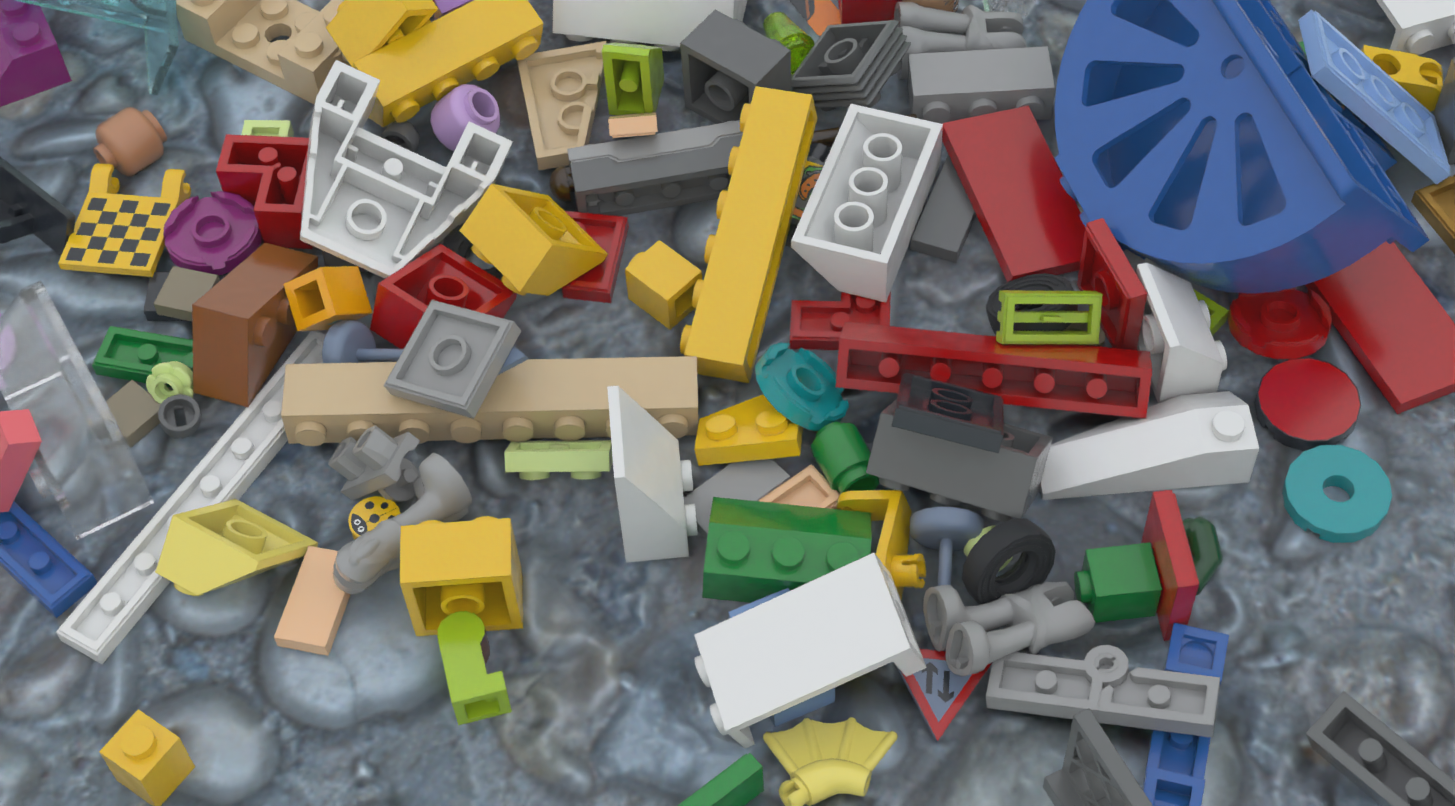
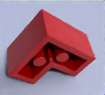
(270, 177)

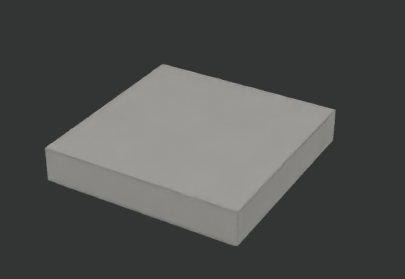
(452, 358)

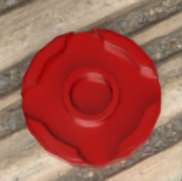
(1280, 323)

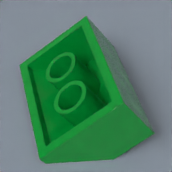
(777, 546)

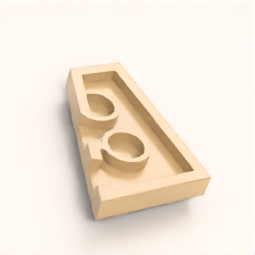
(561, 99)

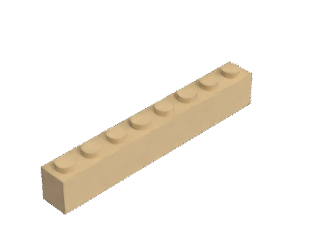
(524, 403)

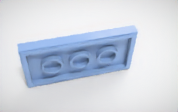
(1373, 96)

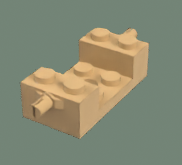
(243, 36)

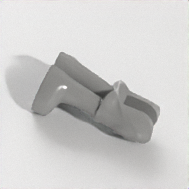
(982, 30)
(440, 497)
(1030, 619)

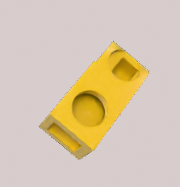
(1416, 74)

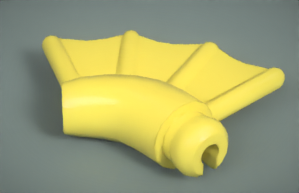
(827, 759)

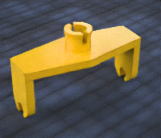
(893, 544)

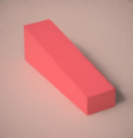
(17, 451)

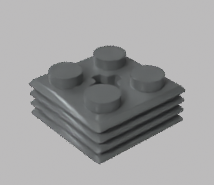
(851, 64)

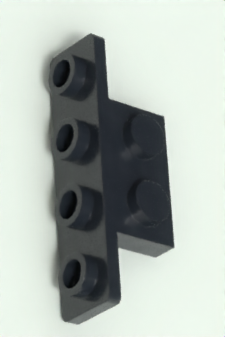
(31, 210)

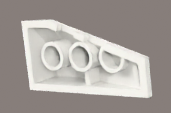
(1177, 446)

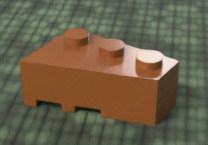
(245, 324)

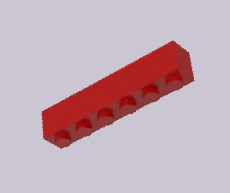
(1022, 374)

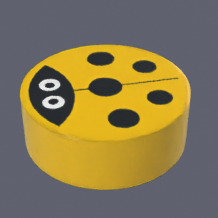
(370, 513)

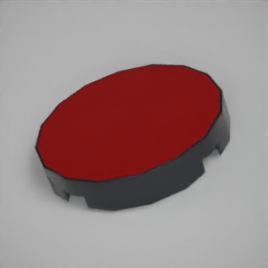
(1307, 403)

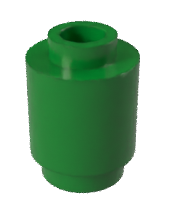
(843, 457)

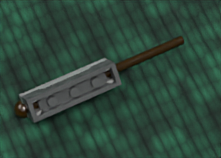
(654, 169)

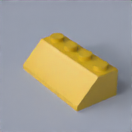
(449, 53)

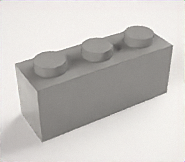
(980, 82)

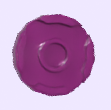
(212, 233)

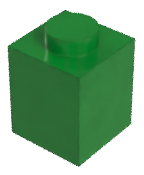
(1119, 582)

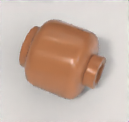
(130, 141)

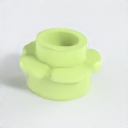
(176, 375)

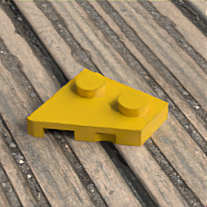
(746, 433)

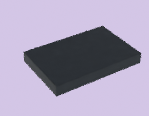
(949, 412)

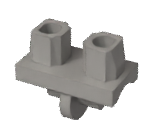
(377, 464)

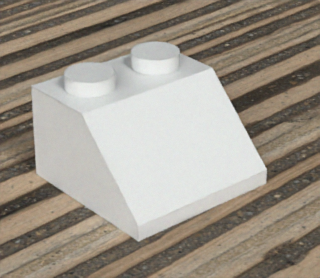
(1178, 337)

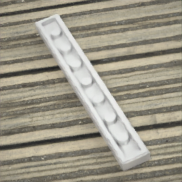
(221, 476)

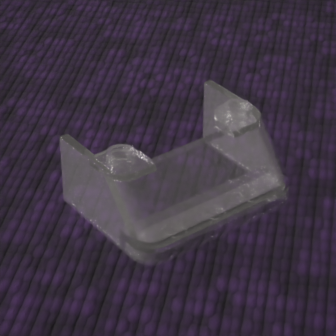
(81, 448)

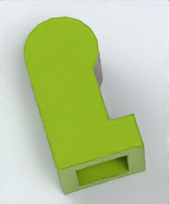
(464, 657)

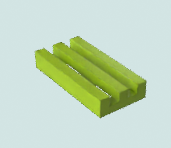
(1009, 316)

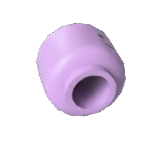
(459, 107)

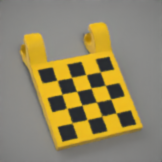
(121, 230)

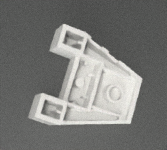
(377, 198)

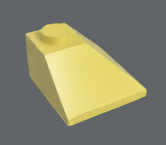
(224, 546)

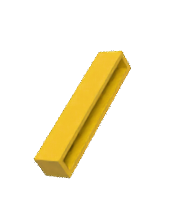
(750, 234)

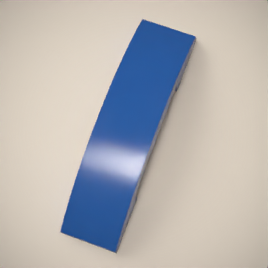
(1179, 760)

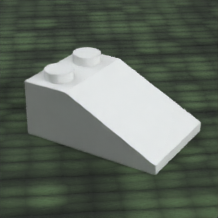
(649, 483)

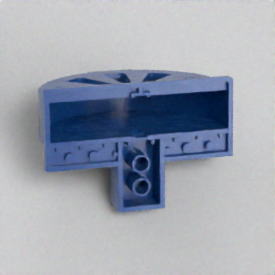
(1219, 146)

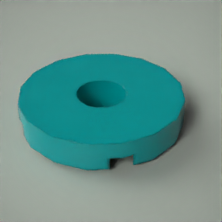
(800, 386)
(1342, 468)

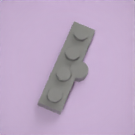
(1105, 686)

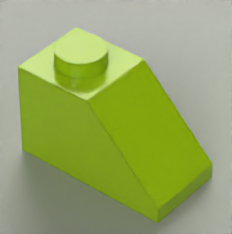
(632, 77)

